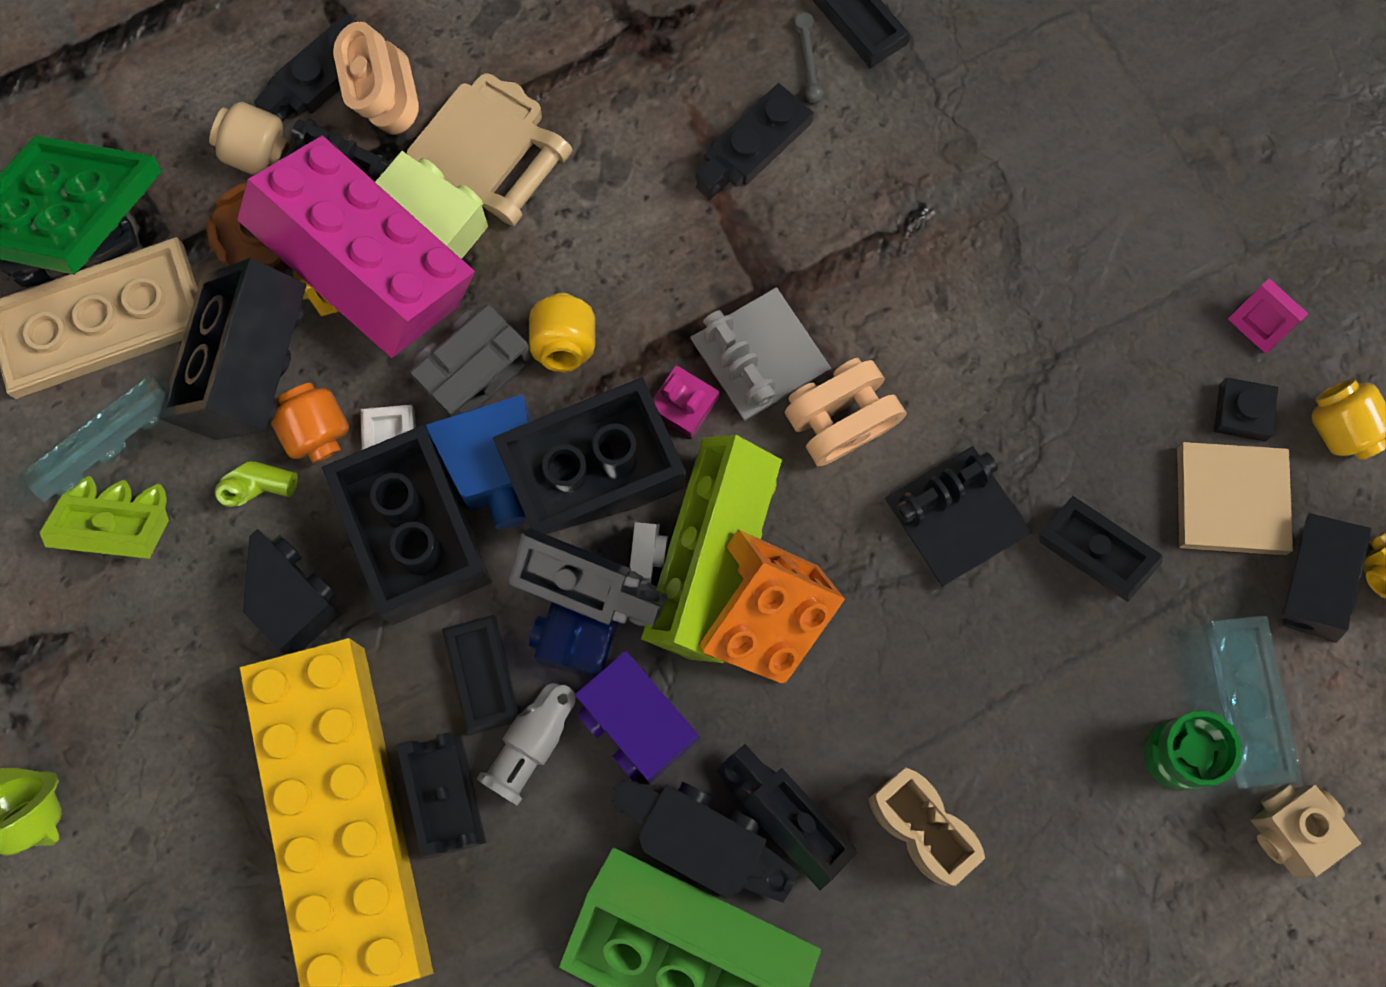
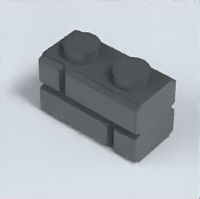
(471, 362)

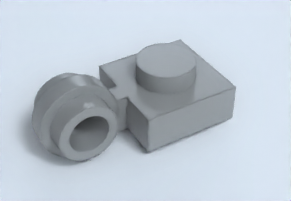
(648, 552)

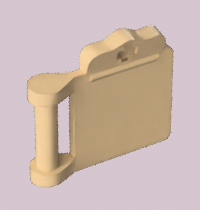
(484, 136)

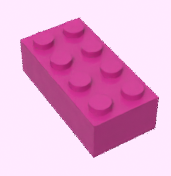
(354, 245)

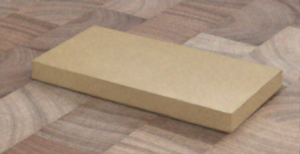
(95, 317)

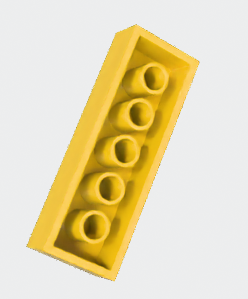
(335, 819)

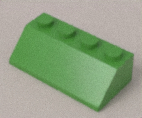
(665, 933)

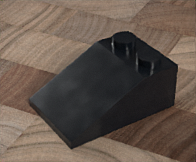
(592, 459)

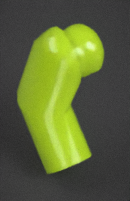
(252, 480)

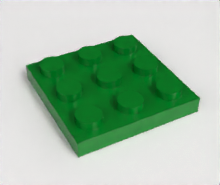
(66, 200)

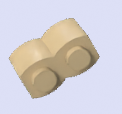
(935, 840)

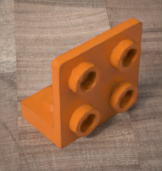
(773, 611)

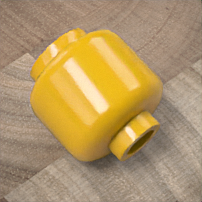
(561, 332)
(1351, 419)

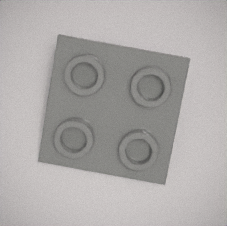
(759, 353)

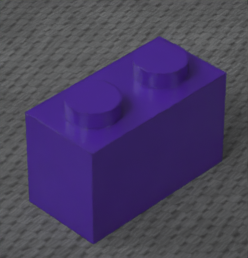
(635, 718)

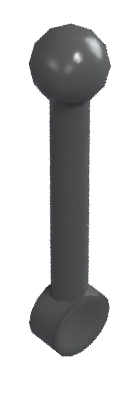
(804, 26)

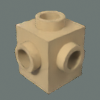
(1303, 829)

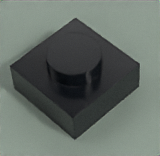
(1246, 409)

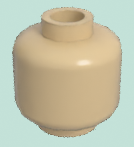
(248, 138)

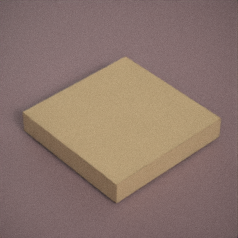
(1234, 498)

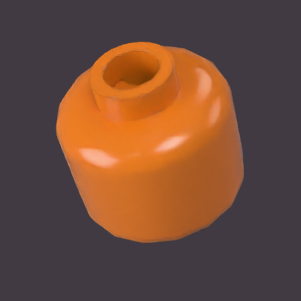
(309, 423)

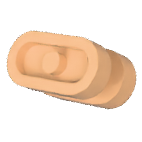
(375, 78)
(851, 384)

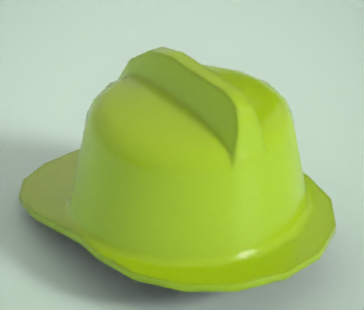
(27, 810)

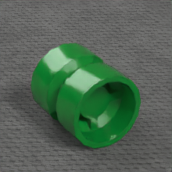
(1193, 751)

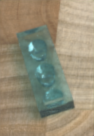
(96, 440)
(1254, 700)

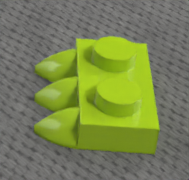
(109, 522)

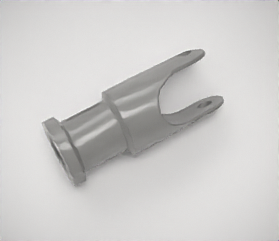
(529, 741)

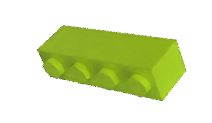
(724, 494)

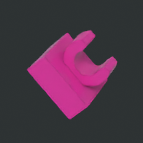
(1267, 316)
(685, 401)

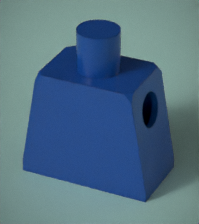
(474, 461)

